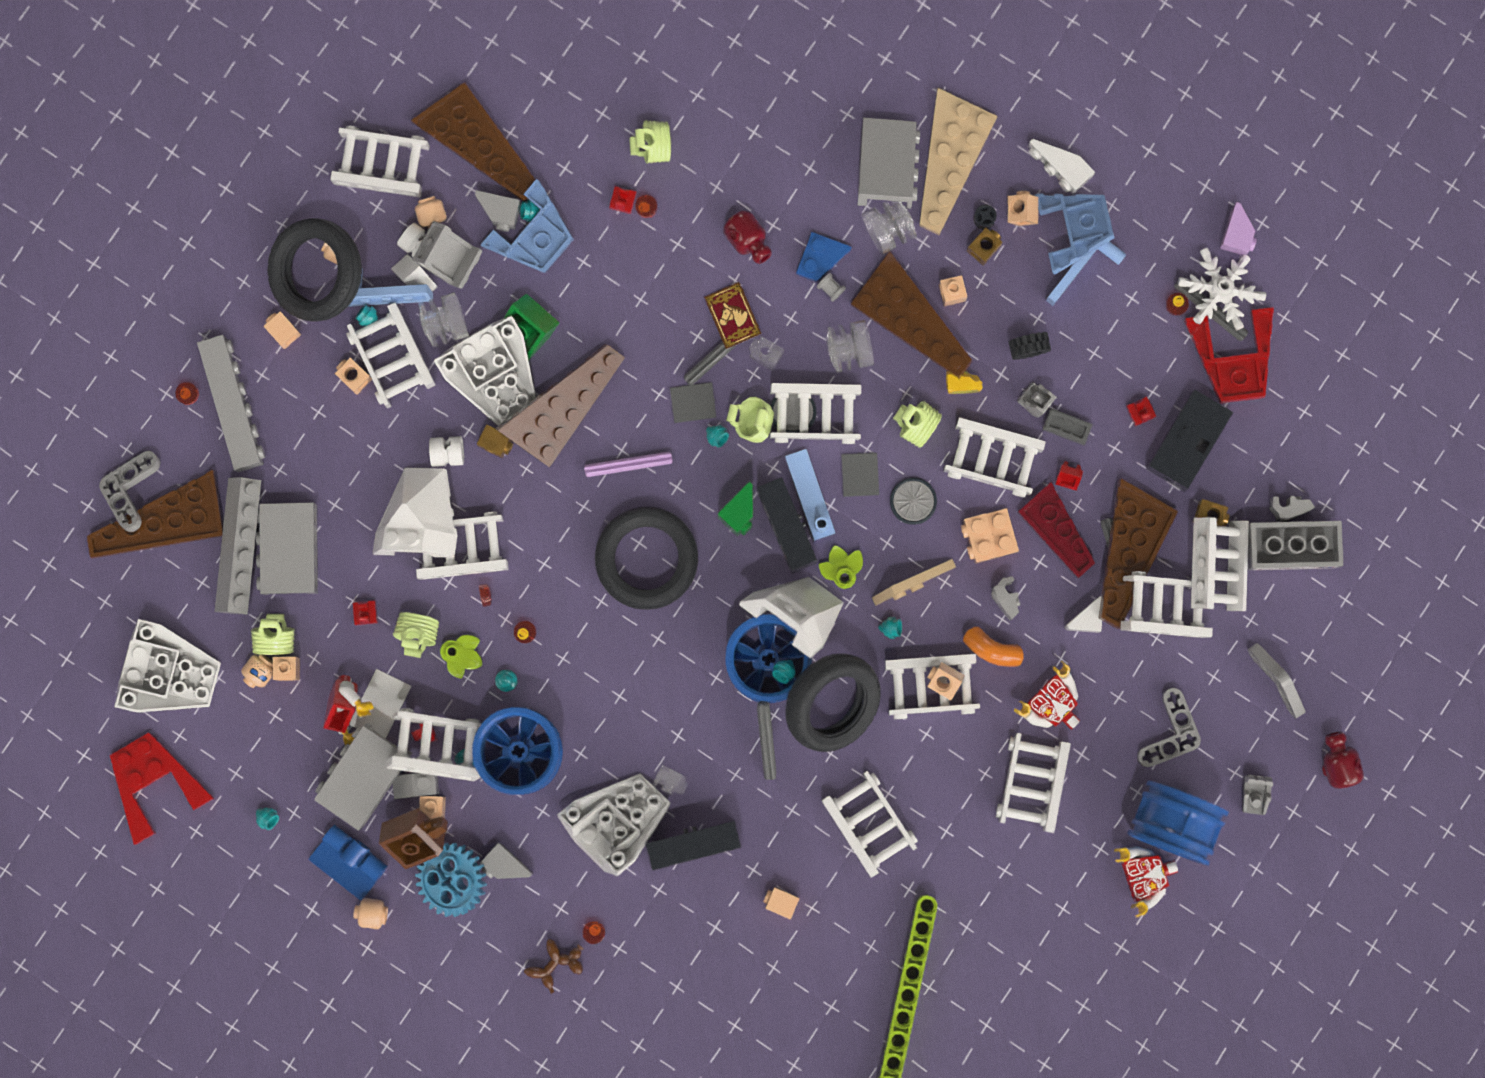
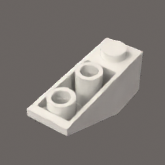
(1066, 166)

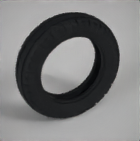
(280, 269)
(632, 520)
(808, 686)

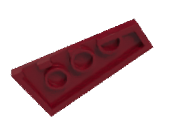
(1053, 525)

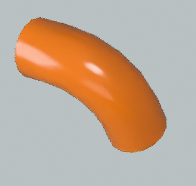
(992, 651)

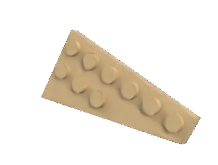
(954, 147)

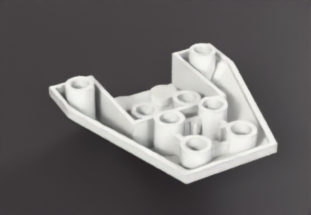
(491, 370)
(803, 607)
(164, 672)
(615, 822)

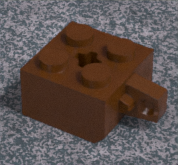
(413, 837)

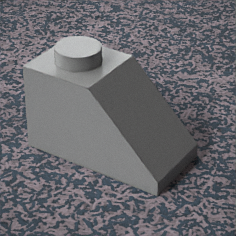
(500, 210)
(415, 785)
(504, 864)

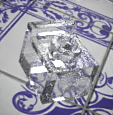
(769, 360)
(670, 781)

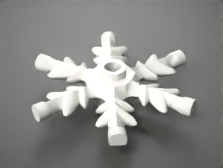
(1221, 289)

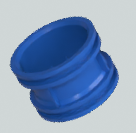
(740, 652)
(493, 770)
(1178, 822)

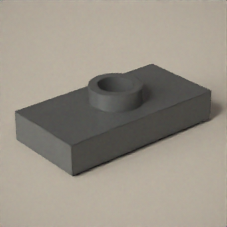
(1067, 427)

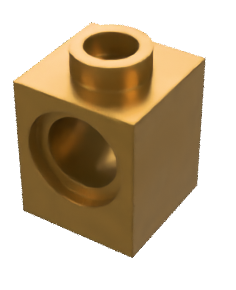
(978, 252)
(494, 442)
(1205, 505)

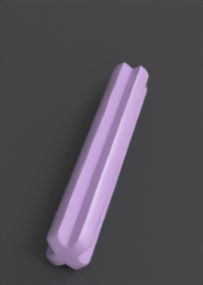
(628, 464)

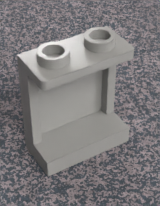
(447, 255)

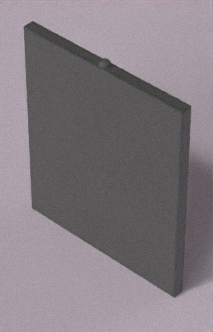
(693, 402)
(860, 474)

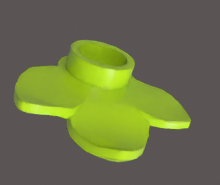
(840, 564)
(464, 657)

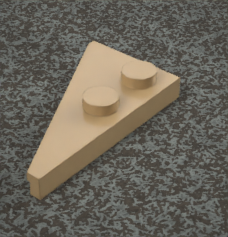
(914, 583)

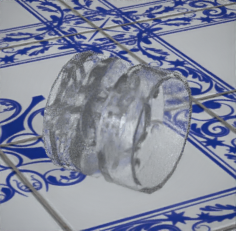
(890, 224)
(443, 319)
(850, 346)

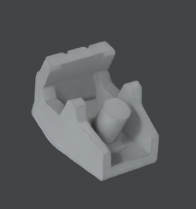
(1036, 399)
(1294, 508)
(1006, 602)
(1256, 794)

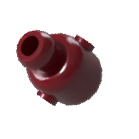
(747, 236)
(1341, 763)

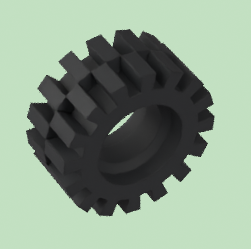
(1029, 345)

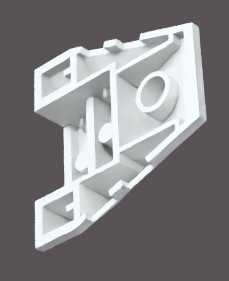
(418, 516)

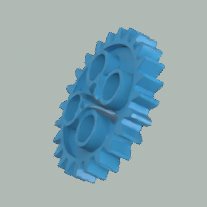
(437, 891)

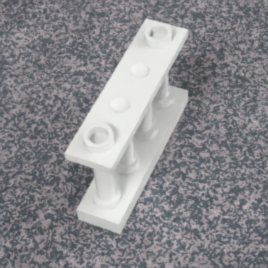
(366, 179)
(412, 357)
(804, 393)
(988, 435)
(473, 564)
(1204, 564)
(1157, 624)
(919, 667)
(423, 764)
(1050, 797)
(860, 843)

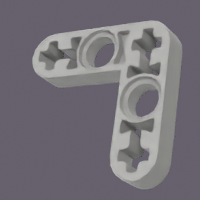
(121, 484)
(1280, 678)
(1180, 731)

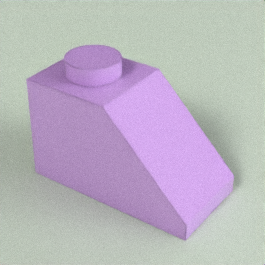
(1238, 232)

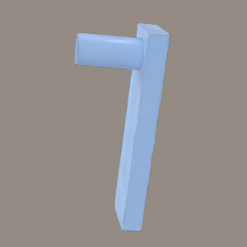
(1108, 249)
(392, 294)
(810, 495)

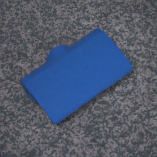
(348, 862)

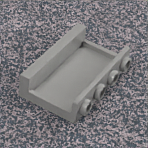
(888, 161)
(287, 548)
(359, 778)

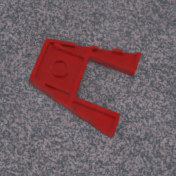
(1240, 375)
(140, 766)

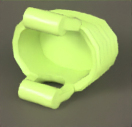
(658, 139)
(754, 419)
(923, 425)
(415, 626)
(272, 643)

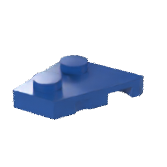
(820, 257)

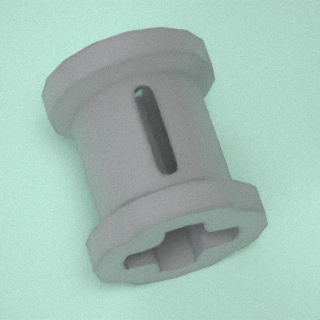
(831, 287)

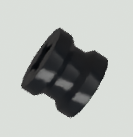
(987, 213)

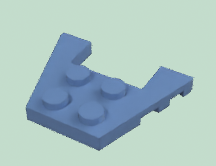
(1086, 224)
(541, 240)

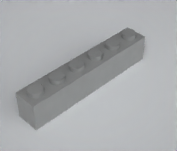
(230, 403)
(237, 545)

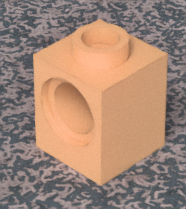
(1030, 212)
(952, 290)
(281, 329)
(359, 382)
(286, 668)
(946, 690)
(433, 806)
(781, 902)

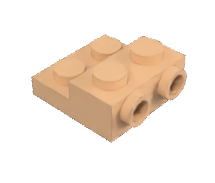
(989, 536)

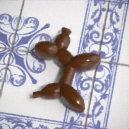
(556, 958)

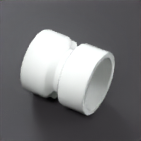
(411, 238)
(446, 451)

